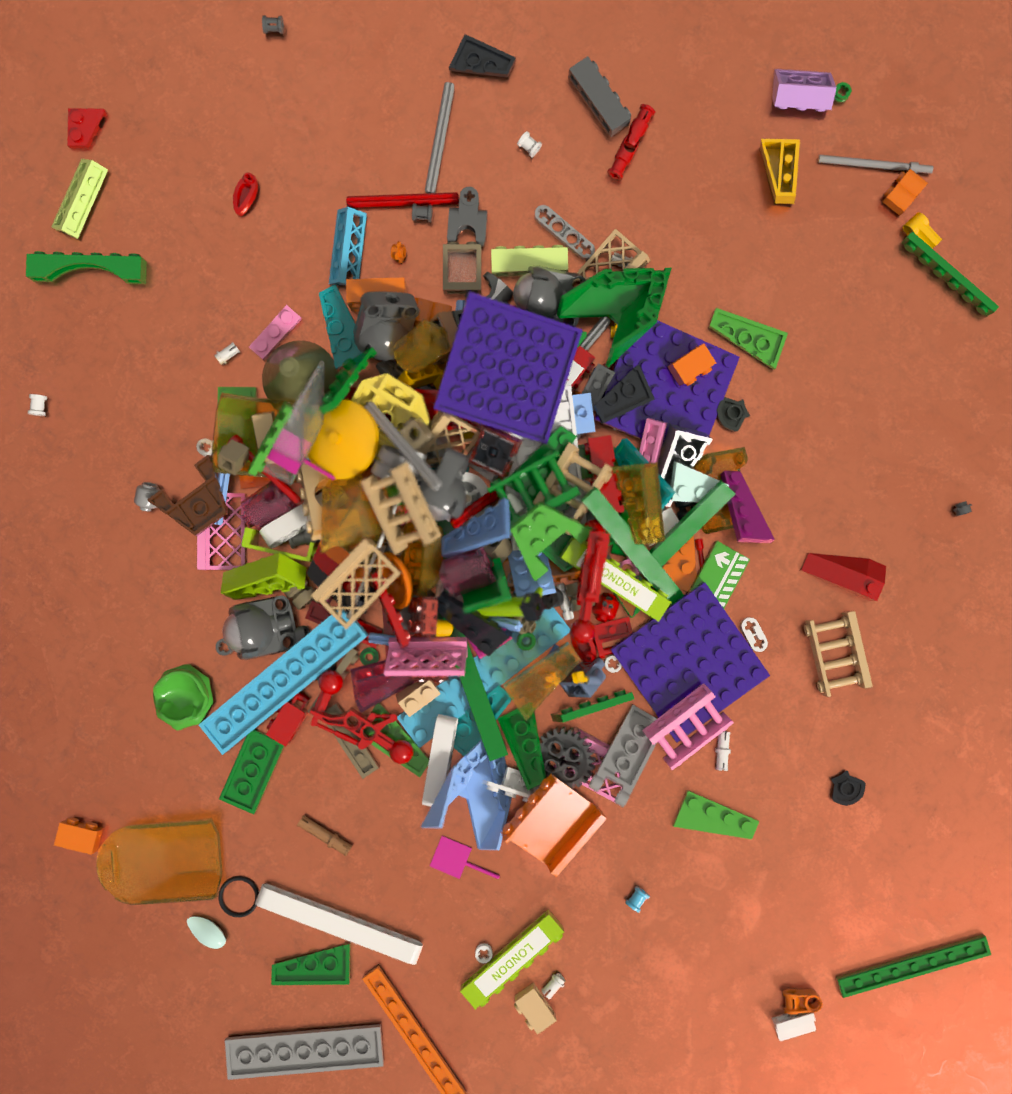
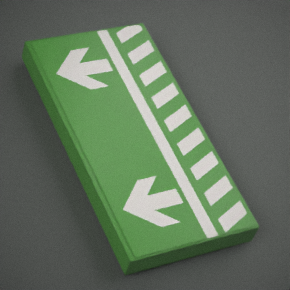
(721, 571)

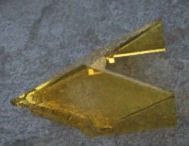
(349, 514)

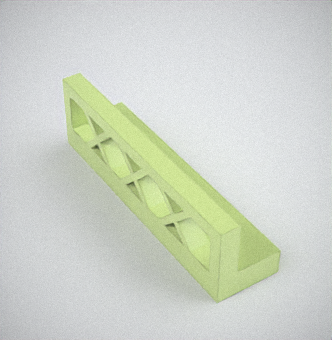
(79, 197)

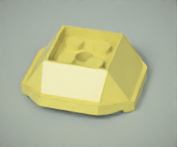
(393, 398)

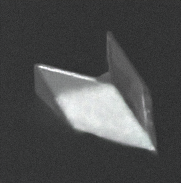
(301, 427)

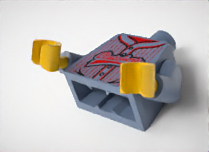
(584, 679)

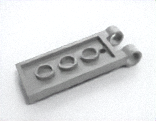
(626, 755)

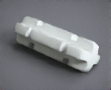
(568, 614)

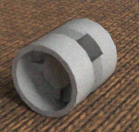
(389, 459)

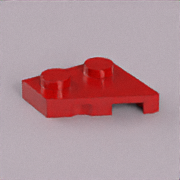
(83, 126)

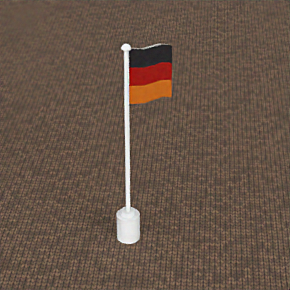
(325, 563)

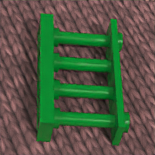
(568, 492)

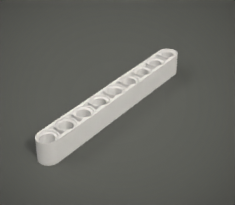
(339, 924)

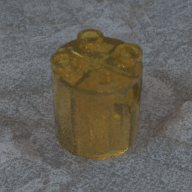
(421, 347)

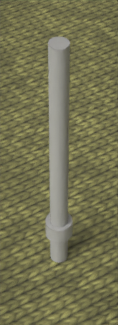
(915, 166)

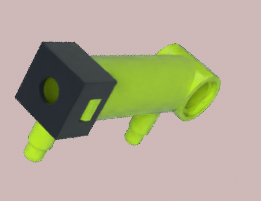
(529, 607)

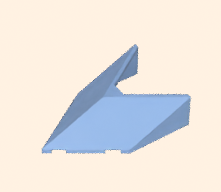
(486, 807)

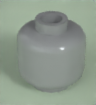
(143, 493)

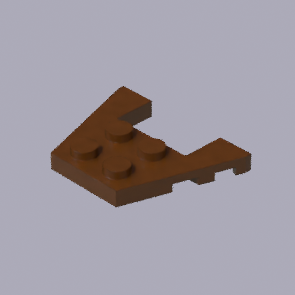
(198, 508)

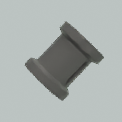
(266, 21)
(422, 212)

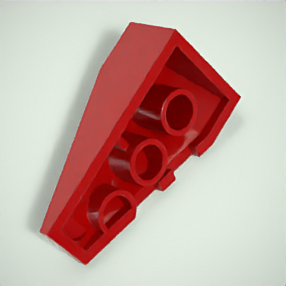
(853, 574)

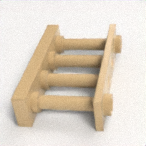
(570, 456)
(415, 504)
(857, 659)

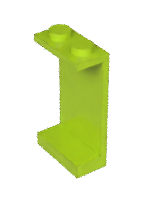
(251, 540)

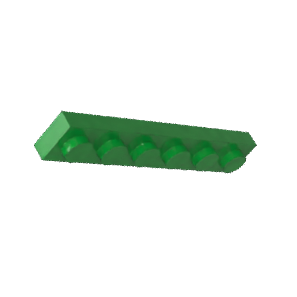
(953, 277)

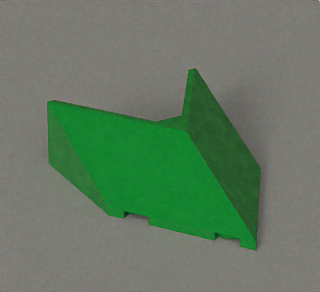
(626, 296)

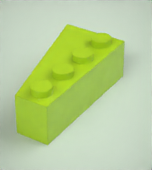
(263, 577)

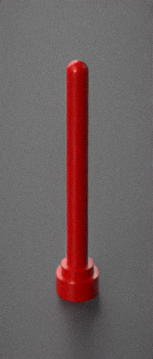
(280, 484)

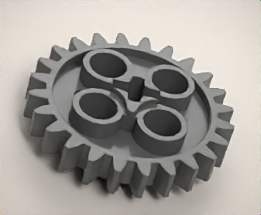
(567, 742)

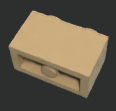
(417, 696)
(535, 1008)

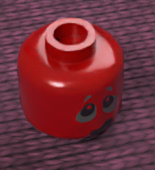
(606, 607)

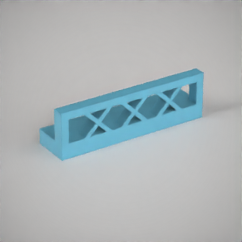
(343, 245)

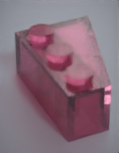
(372, 685)

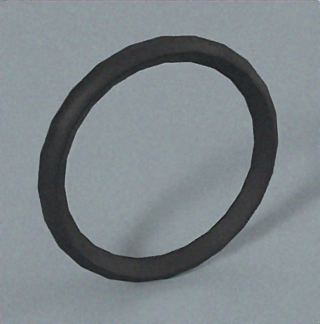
(221, 894)

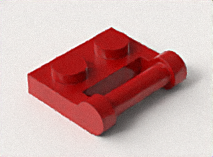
(611, 631)

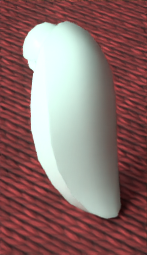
(206, 932)

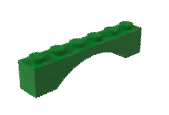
(48, 267)

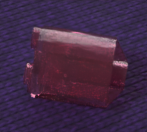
(265, 506)
(466, 572)

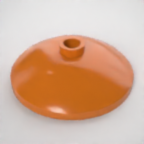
(402, 586)

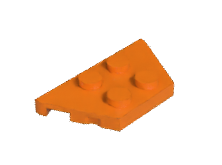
(682, 566)

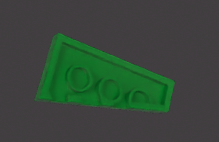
(344, 379)
(558, 442)
(588, 707)
(318, 968)

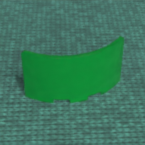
(491, 594)

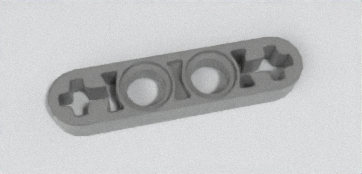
(562, 235)

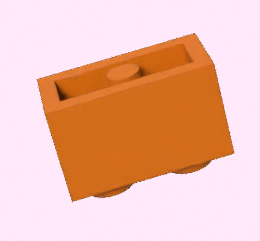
(691, 365)
(78, 836)

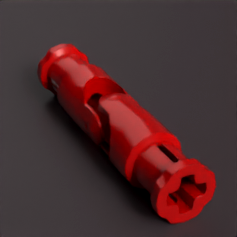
(636, 131)

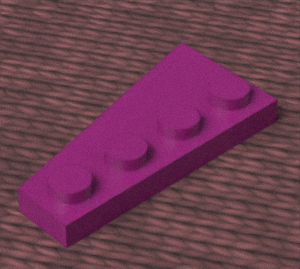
(744, 511)

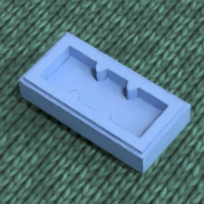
(583, 413)

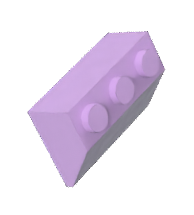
(803, 89)

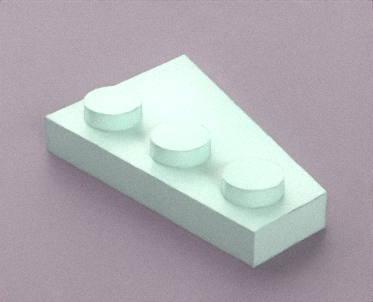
(690, 484)

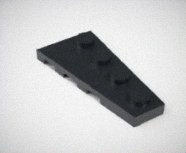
(479, 631)

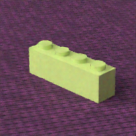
(518, 260)

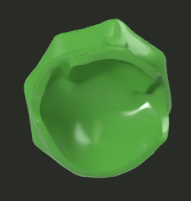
(182, 697)

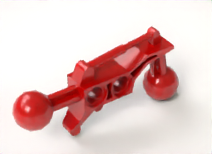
(590, 581)
(331, 683)

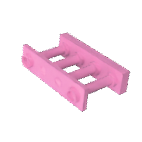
(679, 713)

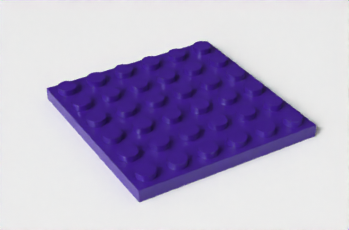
(507, 368)
(678, 405)
(688, 648)

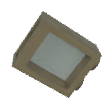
(462, 268)

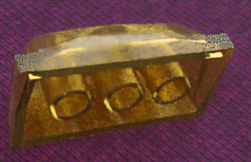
(423, 561)

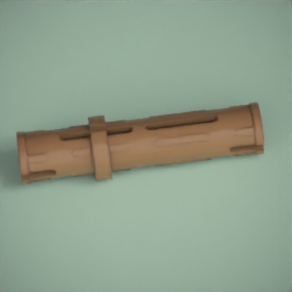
(324, 835)

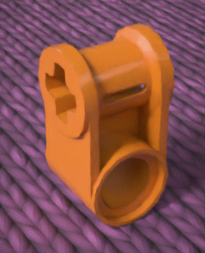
(797, 1001)

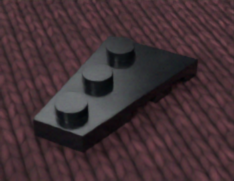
(481, 58)
(625, 396)

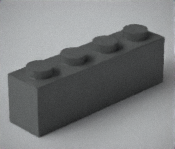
(599, 96)

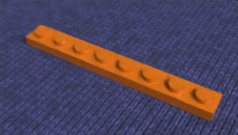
(412, 1032)

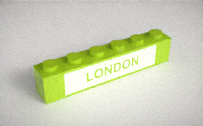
(621, 582)
(512, 959)

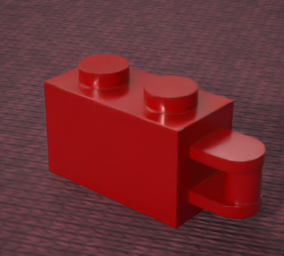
(288, 720)

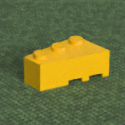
(781, 166)

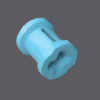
(637, 899)

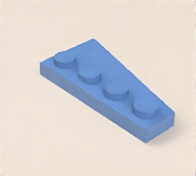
(480, 531)

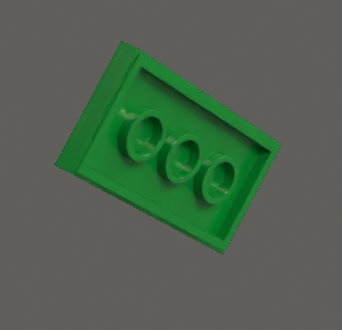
(251, 771)

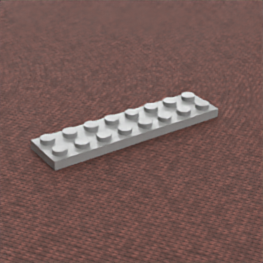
(304, 1052)

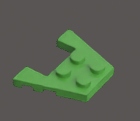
(541, 528)

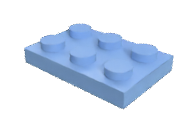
(523, 579)

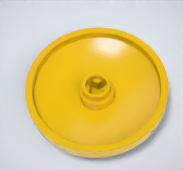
(346, 441)

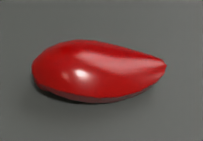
(245, 193)
(586, 651)

